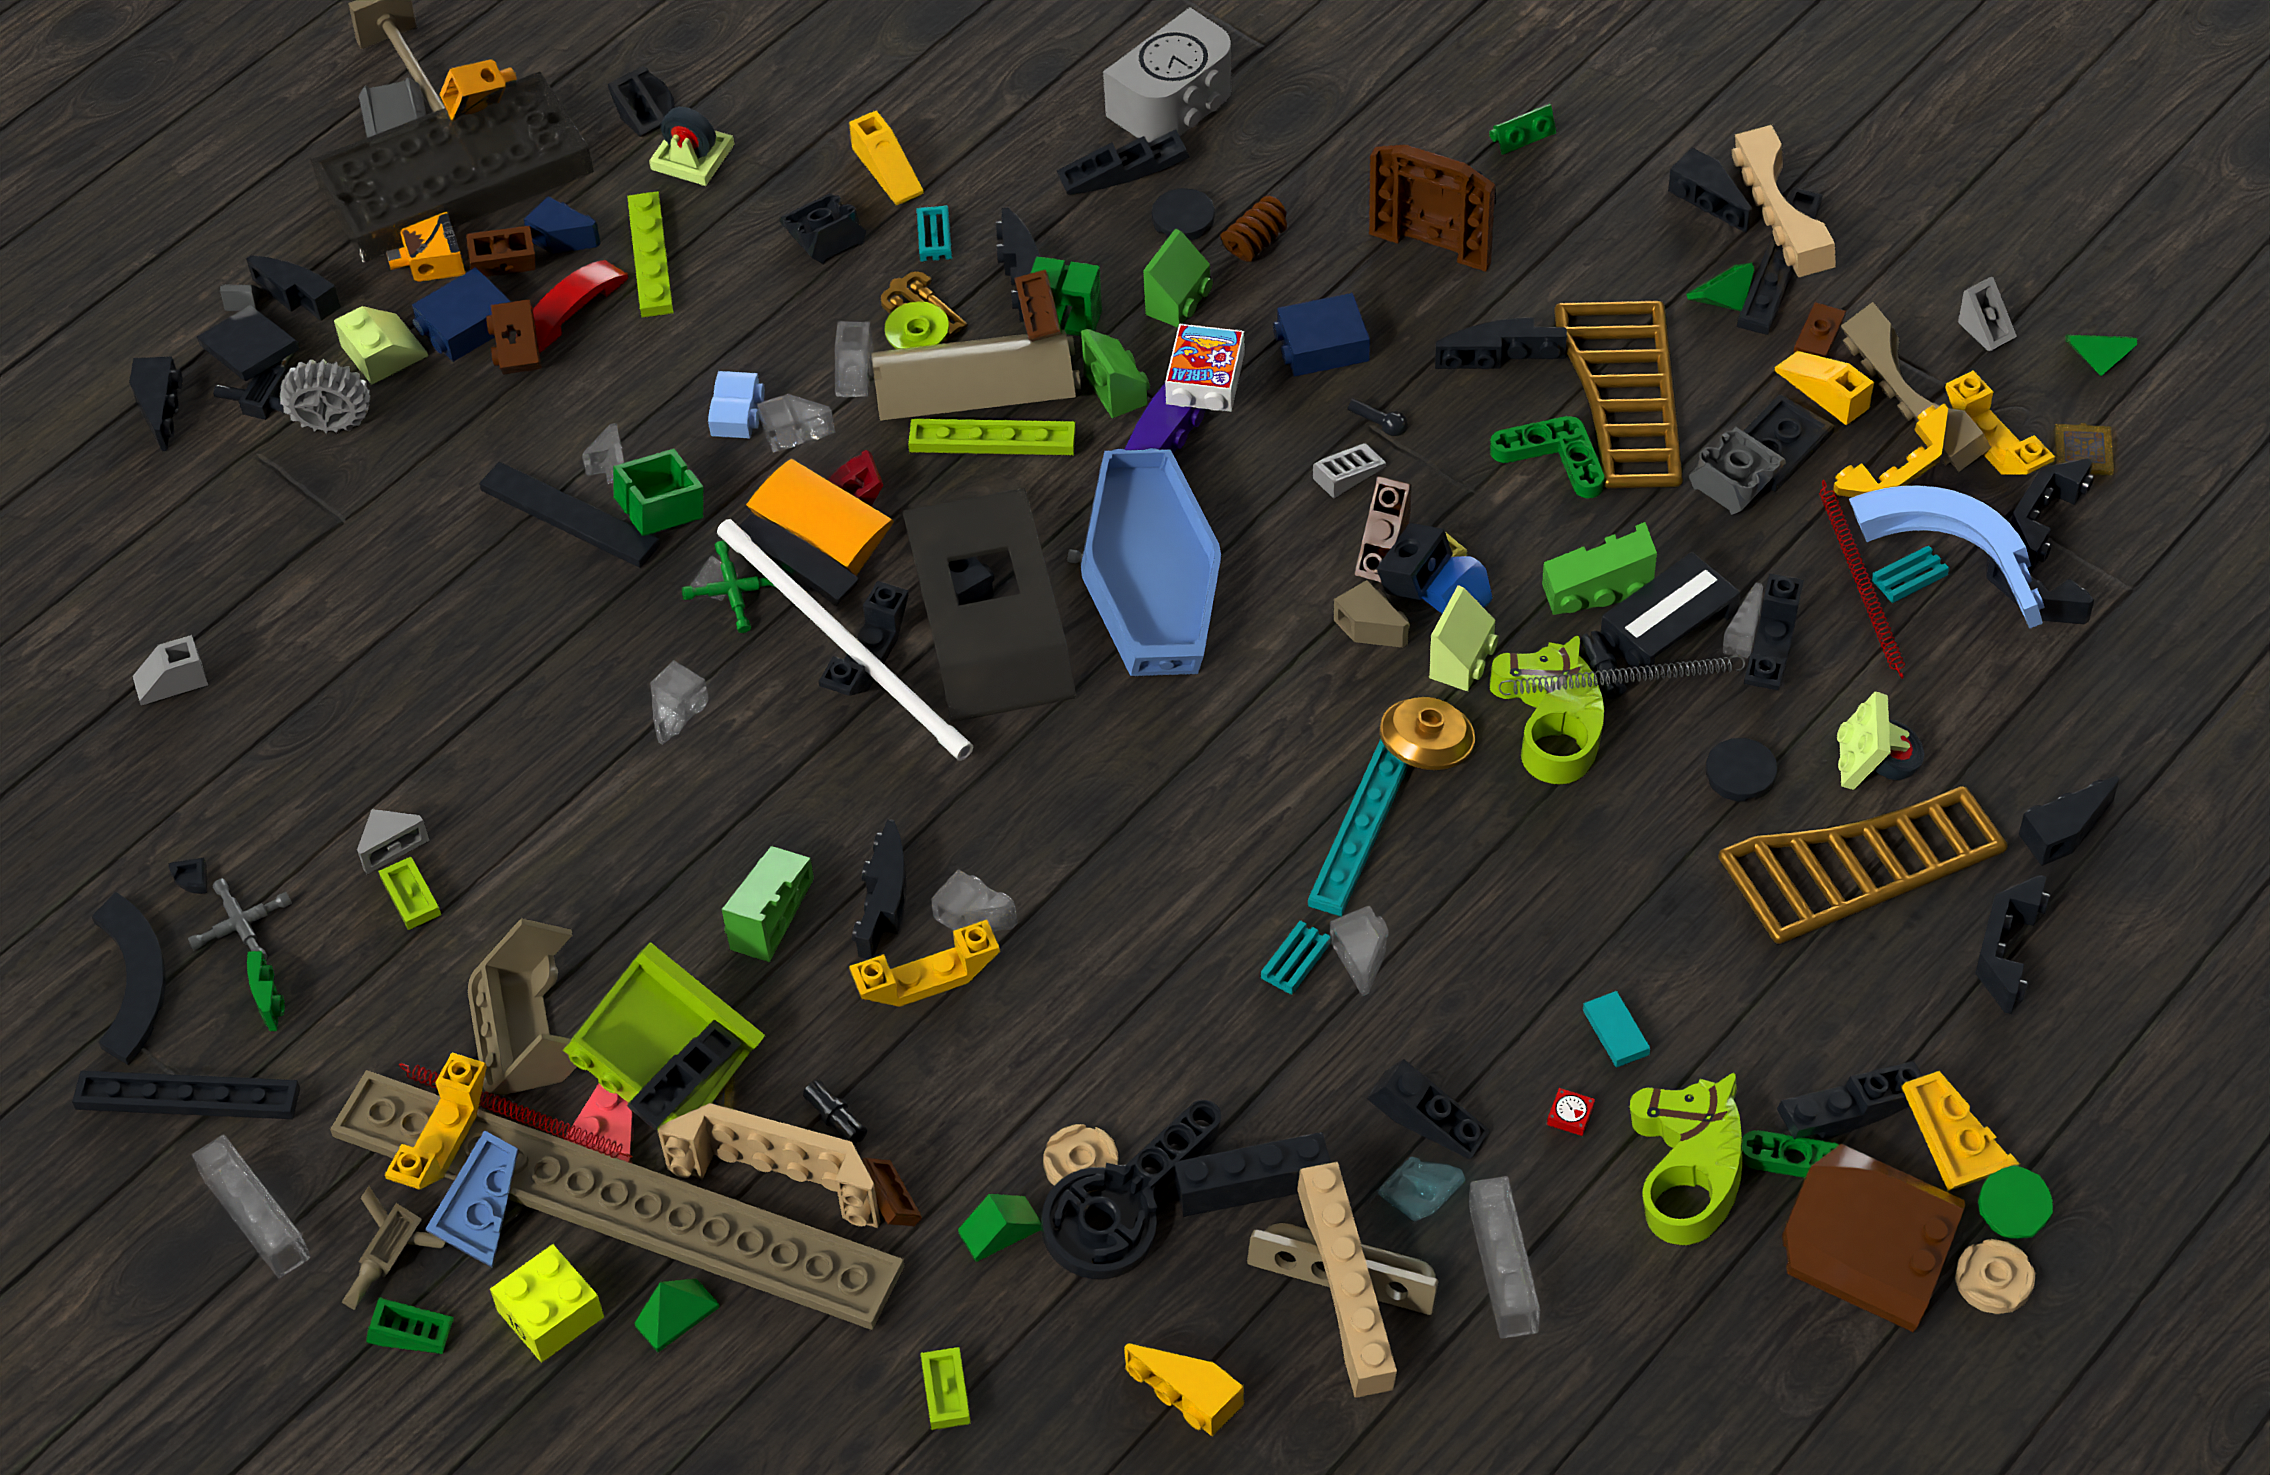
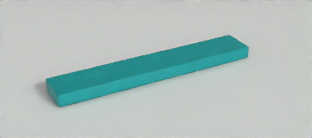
(1358, 832)

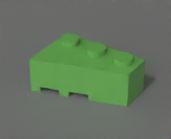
(1601, 574)
(767, 903)

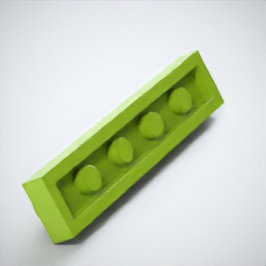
(650, 254)
(992, 436)

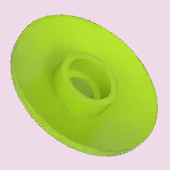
(916, 325)

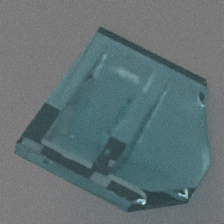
(1421, 1187)

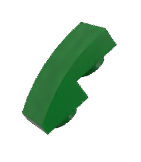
(263, 989)

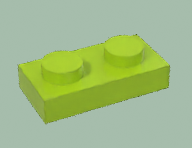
(409, 893)
(945, 1388)

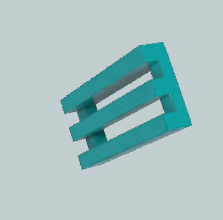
(935, 250)
(1906, 570)
(1310, 935)

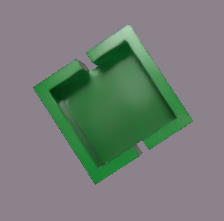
(1074, 286)
(658, 492)

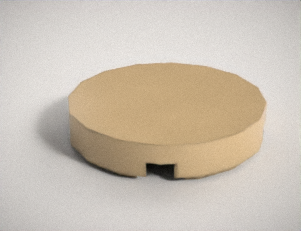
(1061, 1153)
(1995, 1276)

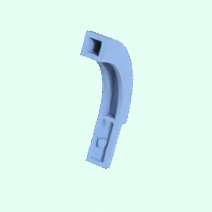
(1954, 513)

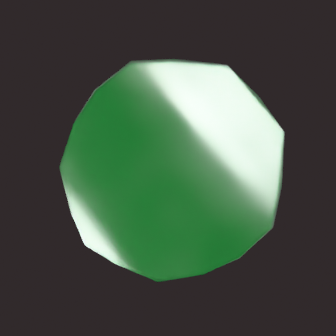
(2015, 1202)

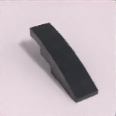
(1115, 167)
(801, 560)
(684, 1075)

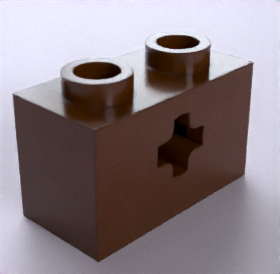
(501, 251)
(524, 353)

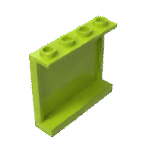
(648, 1021)

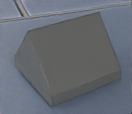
(239, 296)

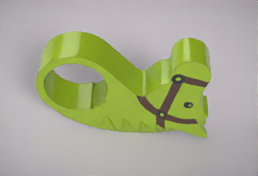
(1557, 712)
(1706, 1152)

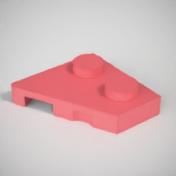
(609, 1118)

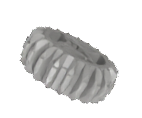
(325, 396)

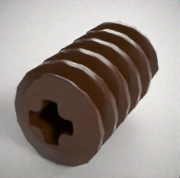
(1255, 228)

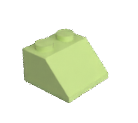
(378, 342)
(1461, 641)

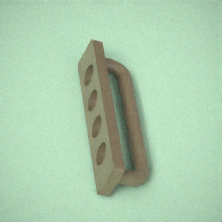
(1382, 1266)

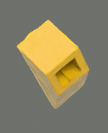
(883, 157)
(1829, 383)
(1192, 1385)

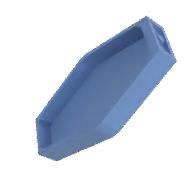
(1151, 562)

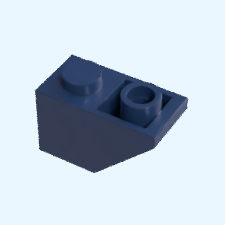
(560, 228)

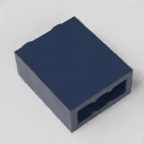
(457, 314)
(1322, 334)

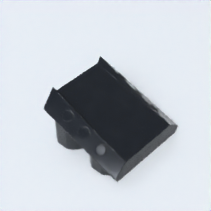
(824, 227)

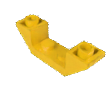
(1930, 429)
(2006, 451)
(930, 975)
(446, 1129)

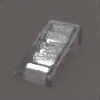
(1742, 629)

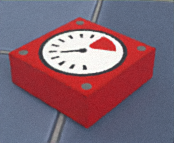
(1570, 1112)

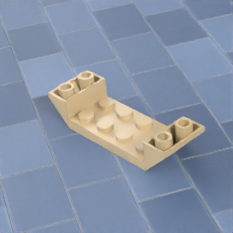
(770, 1146)

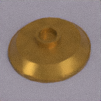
(1427, 733)

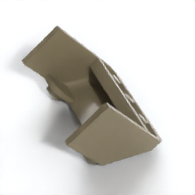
(511, 1010)

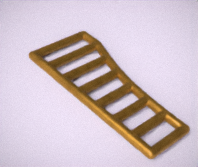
(1600, 406)
(1869, 829)

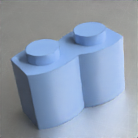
(734, 404)

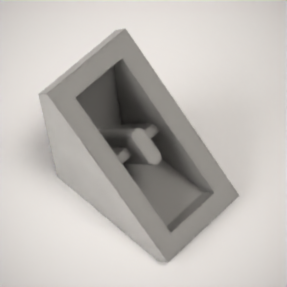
(1985, 315)
(389, 837)

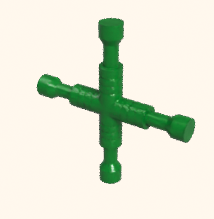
(730, 586)

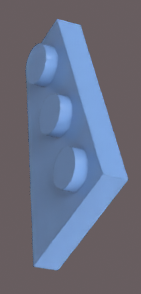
(477, 1200)

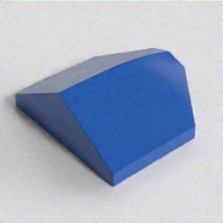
(1462, 572)

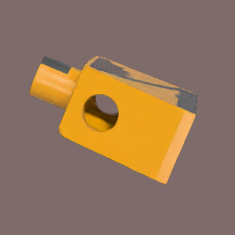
(475, 87)
(429, 250)

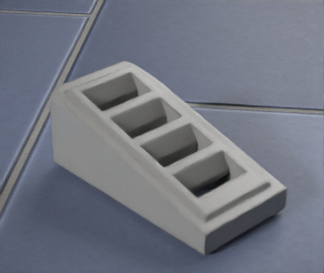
(1337, 484)

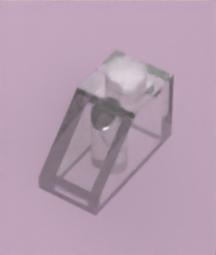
(1360, 945)

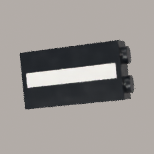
(1667, 611)

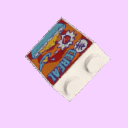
(1204, 367)

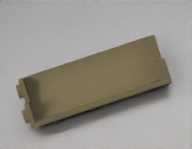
(973, 375)

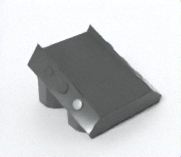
(390, 105)
(1735, 469)

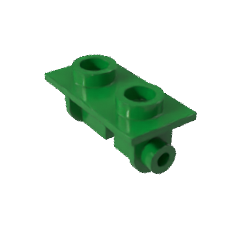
(1524, 129)

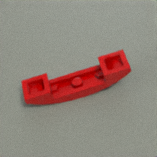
(571, 296)

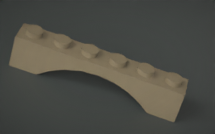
(1878, 344)

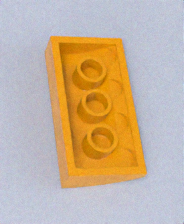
(821, 514)

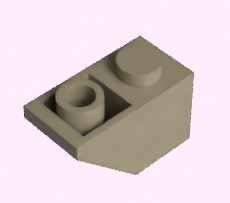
(1370, 617)

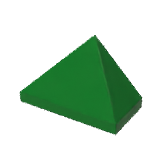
(1726, 289)
(2101, 351)
(674, 1311)

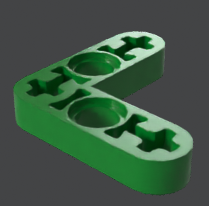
(1564, 444)
(1812, 1150)

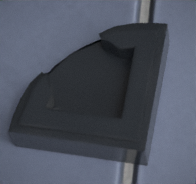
(190, 875)

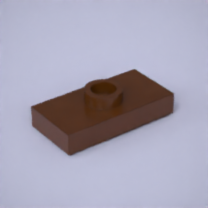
(1038, 305)
(1820, 330)
(891, 1193)

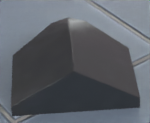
(641, 100)

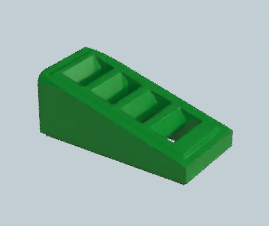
(399, 1313)

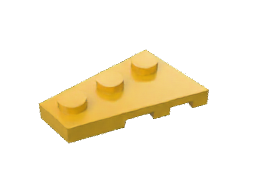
(1954, 1136)

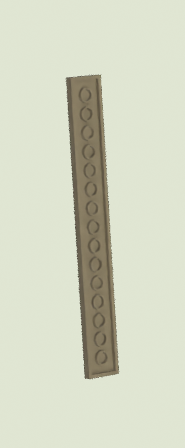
(644, 1207)

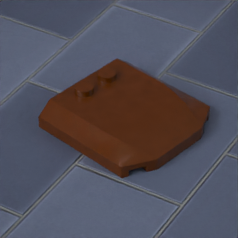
(1432, 202)
(1870, 1235)

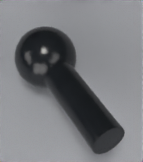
(1392, 423)

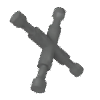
(239, 919)

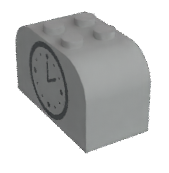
(1170, 78)

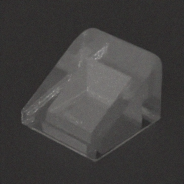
(709, 573)

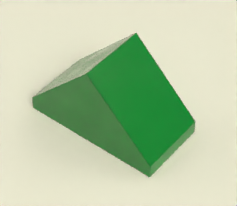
(998, 1224)

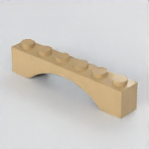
(1804, 240)
(1356, 1306)

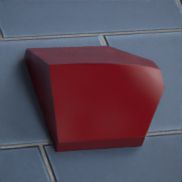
(859, 478)

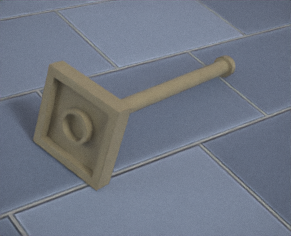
(386, 19)

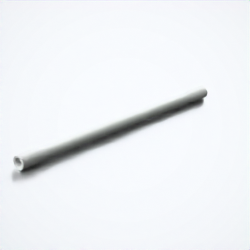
(945, 733)

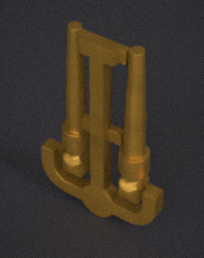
(899, 287)

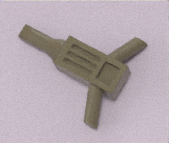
(394, 1233)

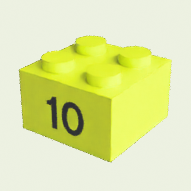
(547, 1303)

